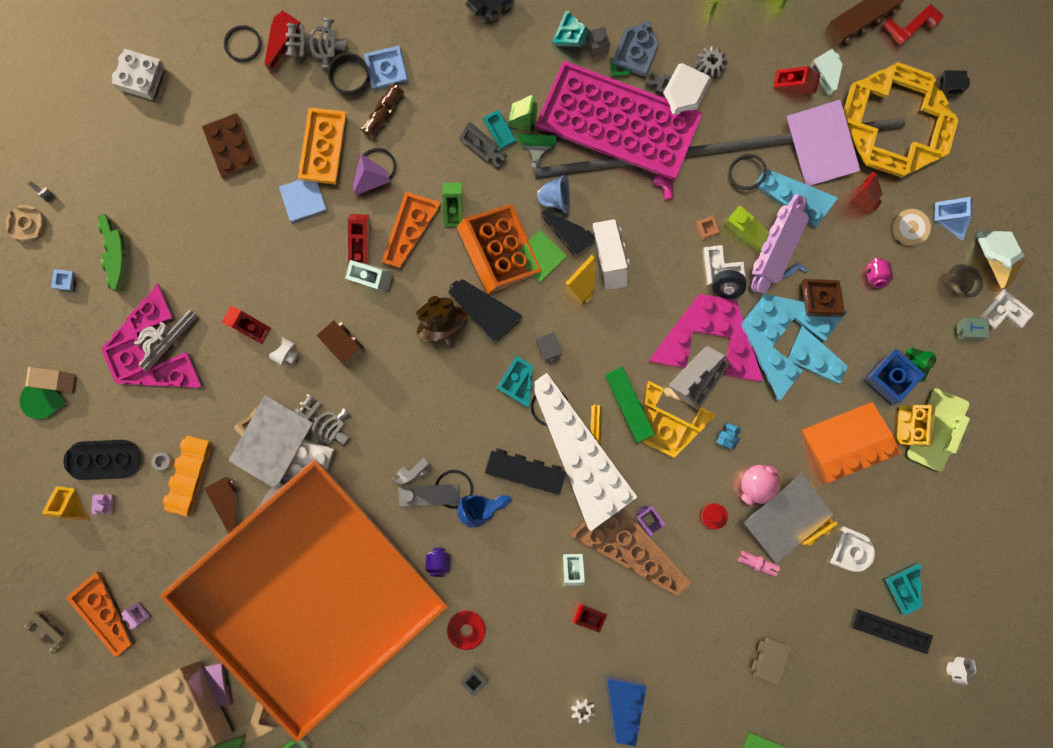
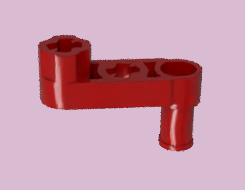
(929, 15)

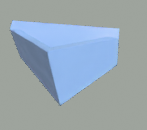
(954, 215)

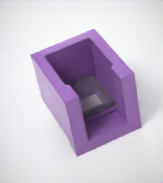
(649, 520)

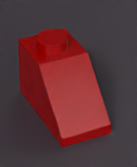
(797, 80)
(245, 324)

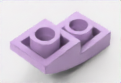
(216, 678)

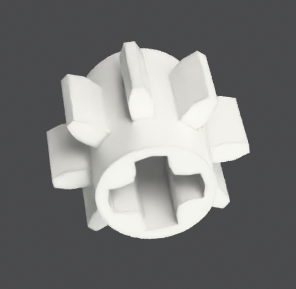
(579, 706)

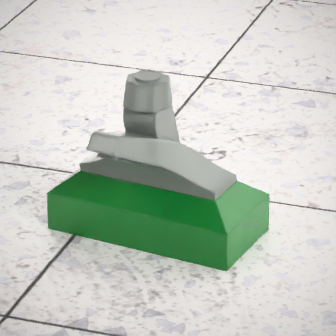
(536, 145)

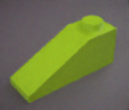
(747, 228)

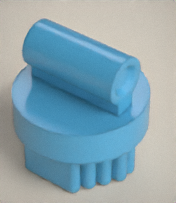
(729, 437)

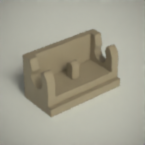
(46, 631)

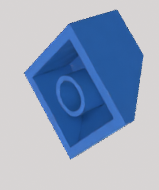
(895, 377)

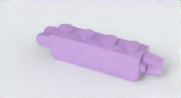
(780, 244)

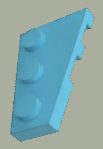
(816, 357)

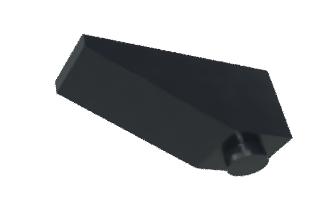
(570, 234)

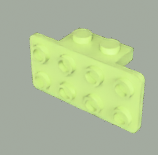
(948, 430)

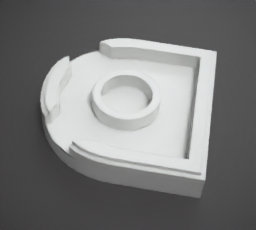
(853, 551)

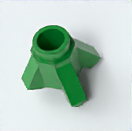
(922, 359)

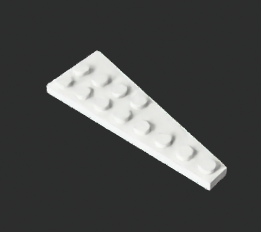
(592, 475)

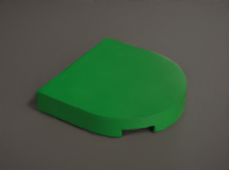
(40, 402)

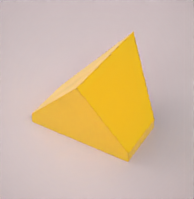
(1004, 274)
(65, 504)

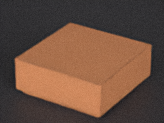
(708, 227)

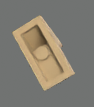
(257, 726)

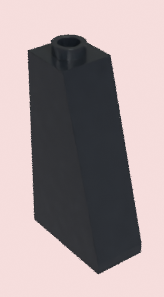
(485, 311)

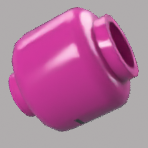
(879, 273)

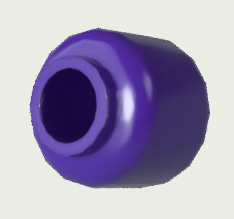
(438, 562)

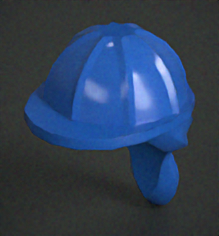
(478, 510)

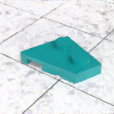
(570, 32)
(907, 589)

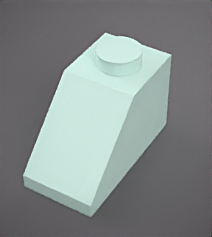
(829, 67)
(369, 275)

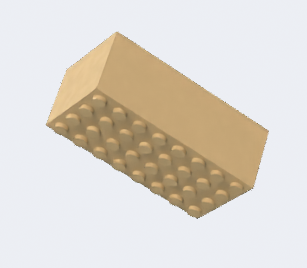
(165, 714)

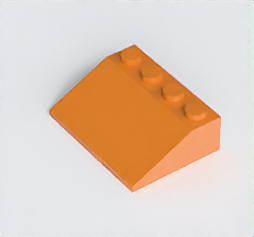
(493, 244)
(850, 442)

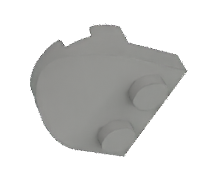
(408, 476)

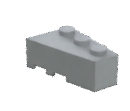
(700, 377)

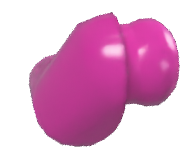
(666, 184)

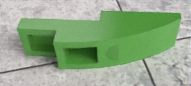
(114, 260)

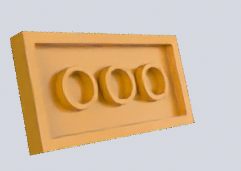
(322, 146)

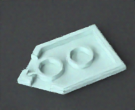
(1000, 246)

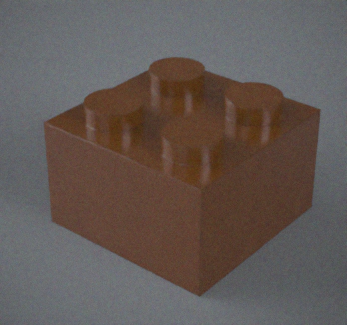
(337, 340)

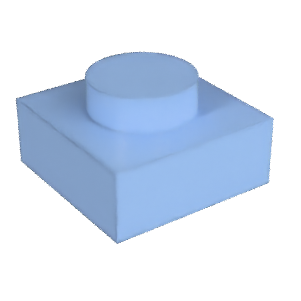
(63, 280)

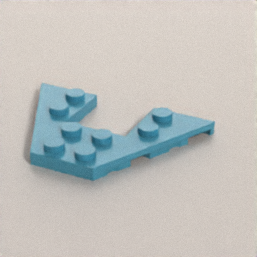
(767, 324)

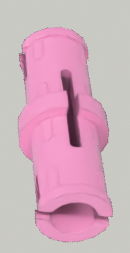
(759, 563)

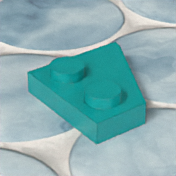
(518, 381)

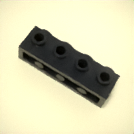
(525, 472)

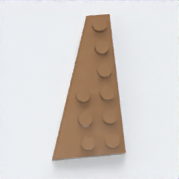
(631, 547)

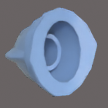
(556, 194)

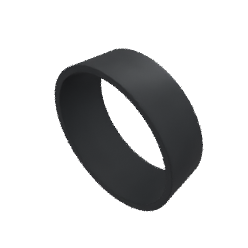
(345, 58)

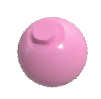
(760, 484)

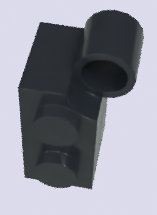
(488, 9)

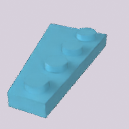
(784, 188)

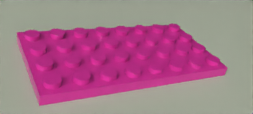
(618, 120)

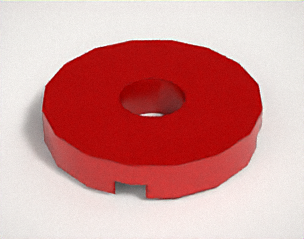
(454, 630)

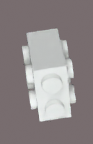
(137, 74)

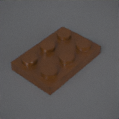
(229, 145)

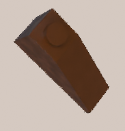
(225, 501)

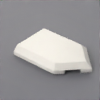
(686, 89)

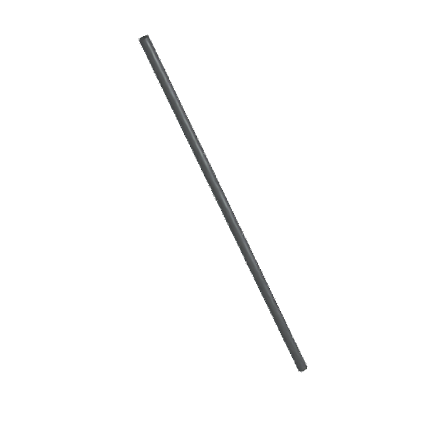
(698, 150)

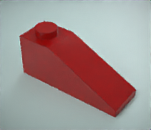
(277, 39)
(868, 194)
(358, 237)

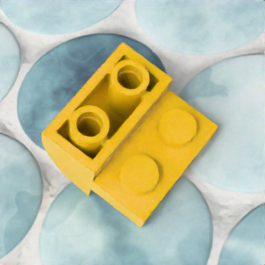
(916, 425)

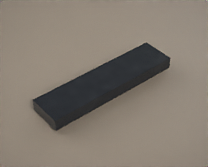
(892, 631)

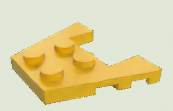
(671, 432)

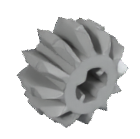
(717, 59)

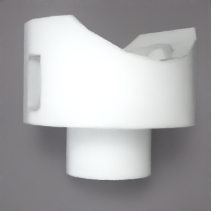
(284, 353)
(960, 672)

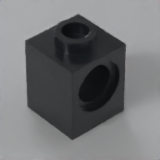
(954, 82)

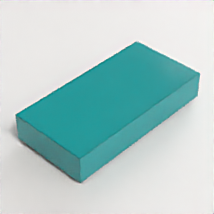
(499, 130)

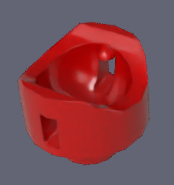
(714, 516)

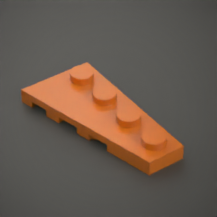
(409, 226)
(99, 612)

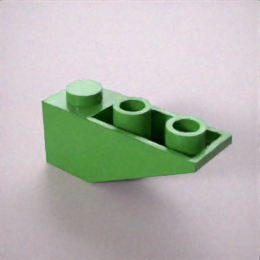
(523, 114)

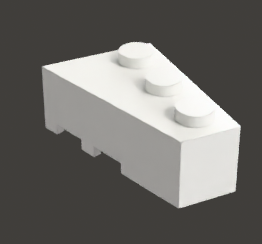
(611, 254)

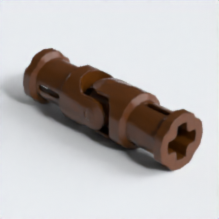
(381, 112)

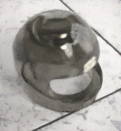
(962, 279)

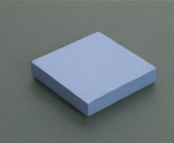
(386, 67)
(302, 199)

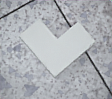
(715, 262)
(1007, 306)

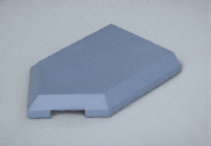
(637, 49)

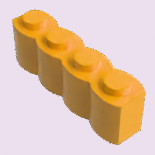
(188, 476)

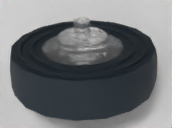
(729, 284)

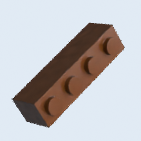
(860, 18)

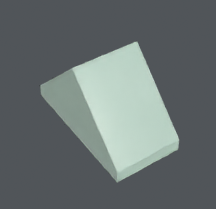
(573, 569)

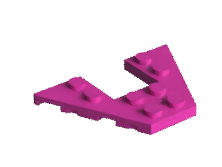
(711, 317)
(124, 356)

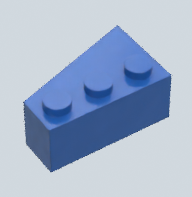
(626, 708)

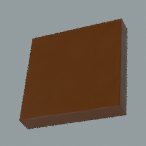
(823, 298)

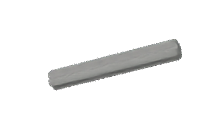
(169, 338)

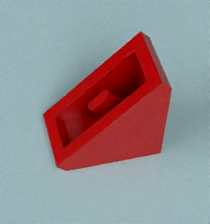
(589, 618)

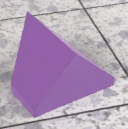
(369, 175)

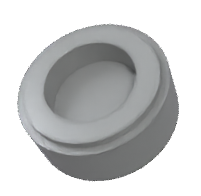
(162, 461)

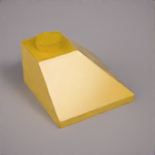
(582, 282)

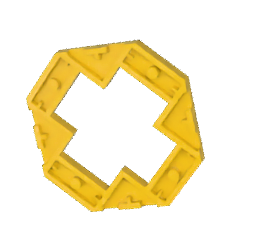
(933, 103)

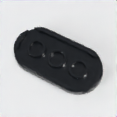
(103, 459)

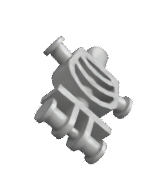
(329, 42)
(336, 434)

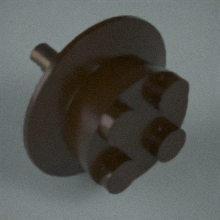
(440, 320)

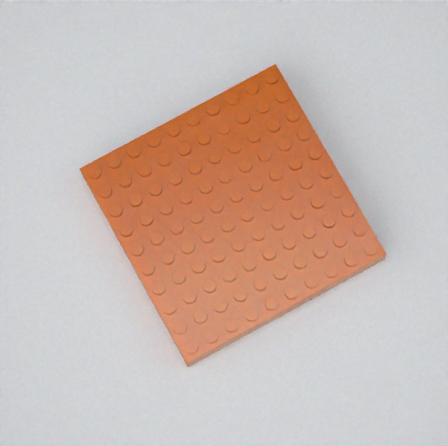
(304, 600)

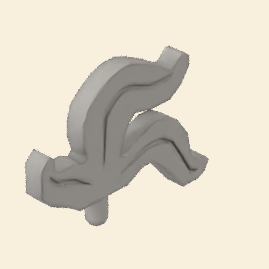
(155, 335)

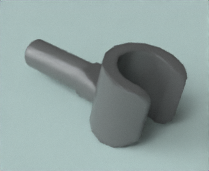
(45, 193)

